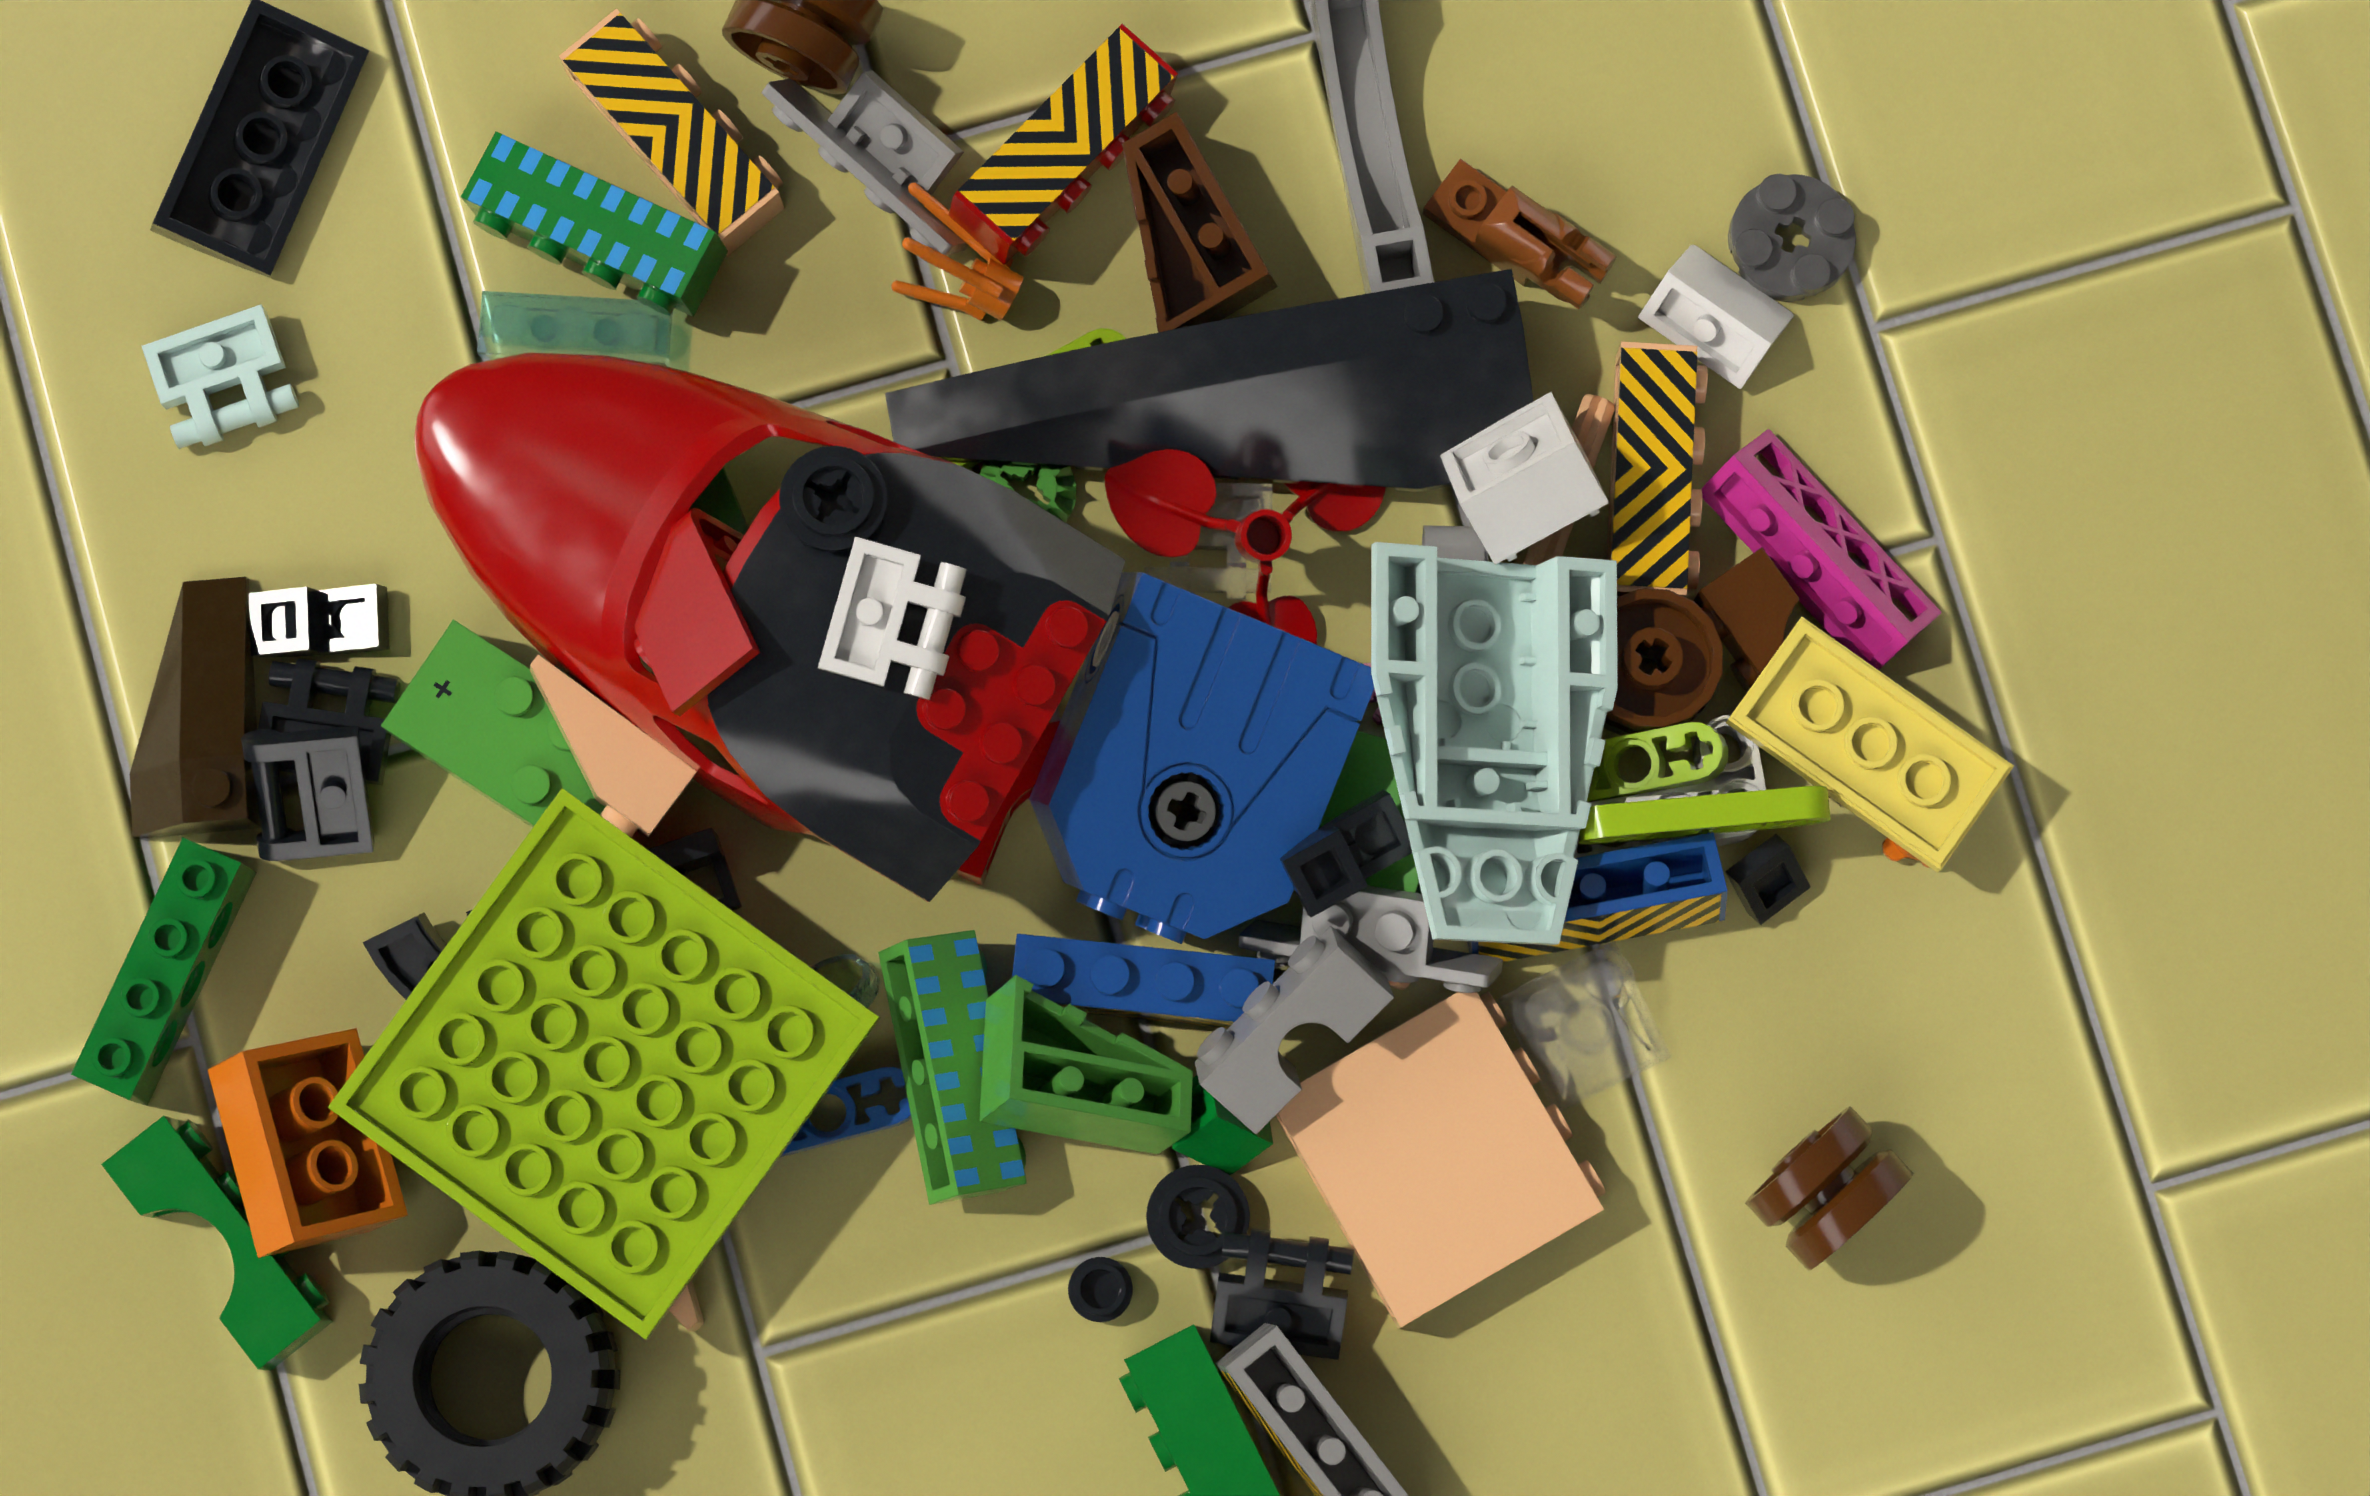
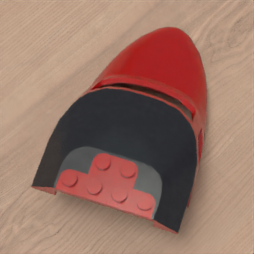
(560, 504)

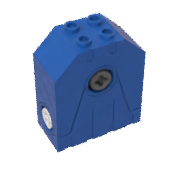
(1205, 714)

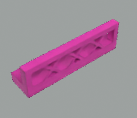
(1814, 555)

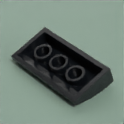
(259, 139)

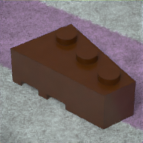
(1190, 235)

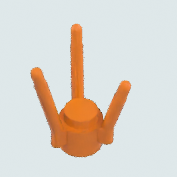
(988, 285)

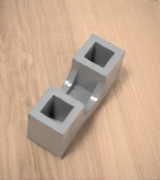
(1323, 985)

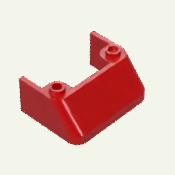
(689, 616)

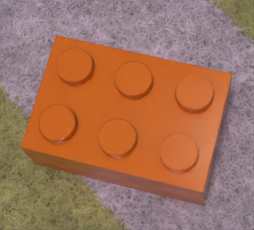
(295, 1160)

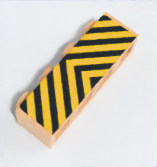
(672, 130)
(1653, 466)

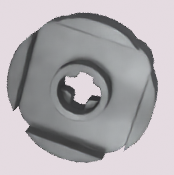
(1825, 221)

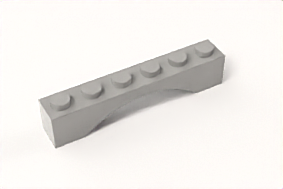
(1370, 146)

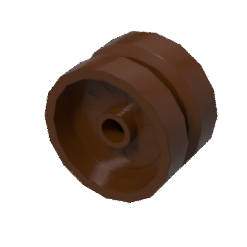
(804, 38)
(1687, 656)
(1820, 1179)

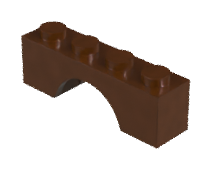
(1749, 613)

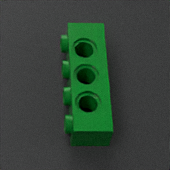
(164, 972)

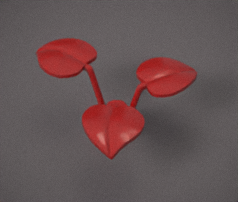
(1165, 502)

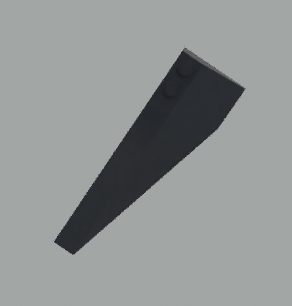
(1286, 394)

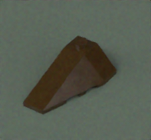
(190, 750)

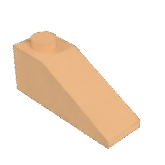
(618, 760)

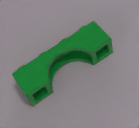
(269, 1305)

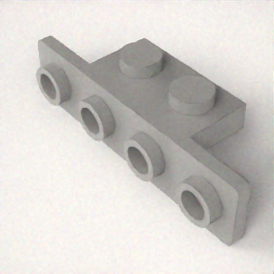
(881, 144)
(1389, 931)

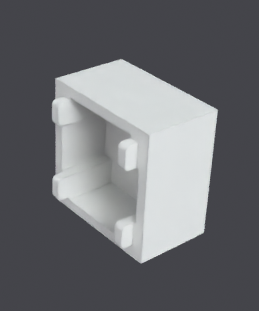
(1523, 479)

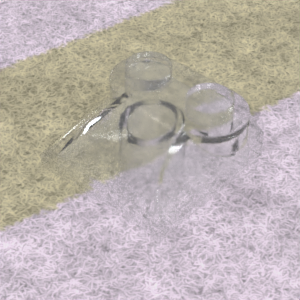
(1585, 1026)

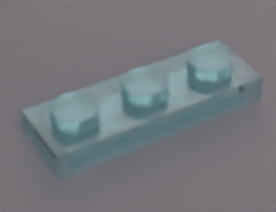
(572, 325)

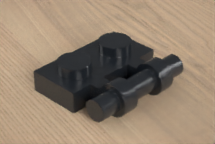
(359, 687)
(1305, 1312)

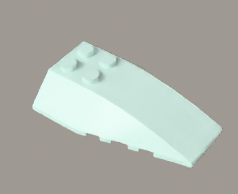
(1493, 727)

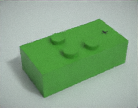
(487, 726)

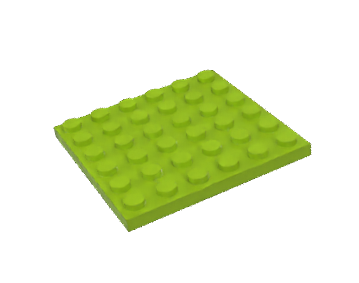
(604, 1063)

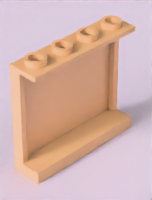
(1439, 1155)

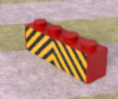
(1064, 145)

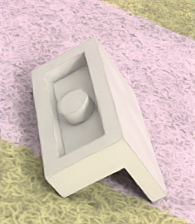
(1718, 312)

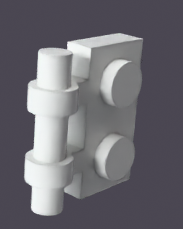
(871, 614)

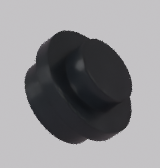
(1100, 1289)

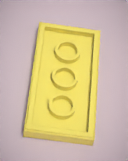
(1870, 744)

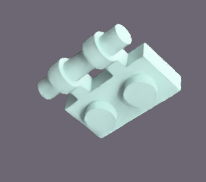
(213, 359)

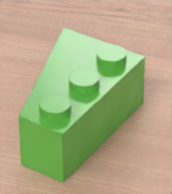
(1075, 1080)

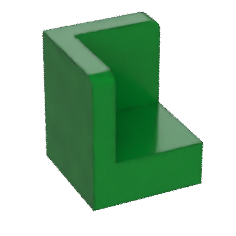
(1219, 1136)

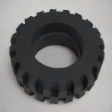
(402, 1363)

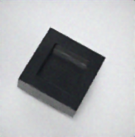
(1768, 879)

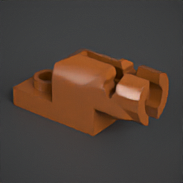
(1518, 234)

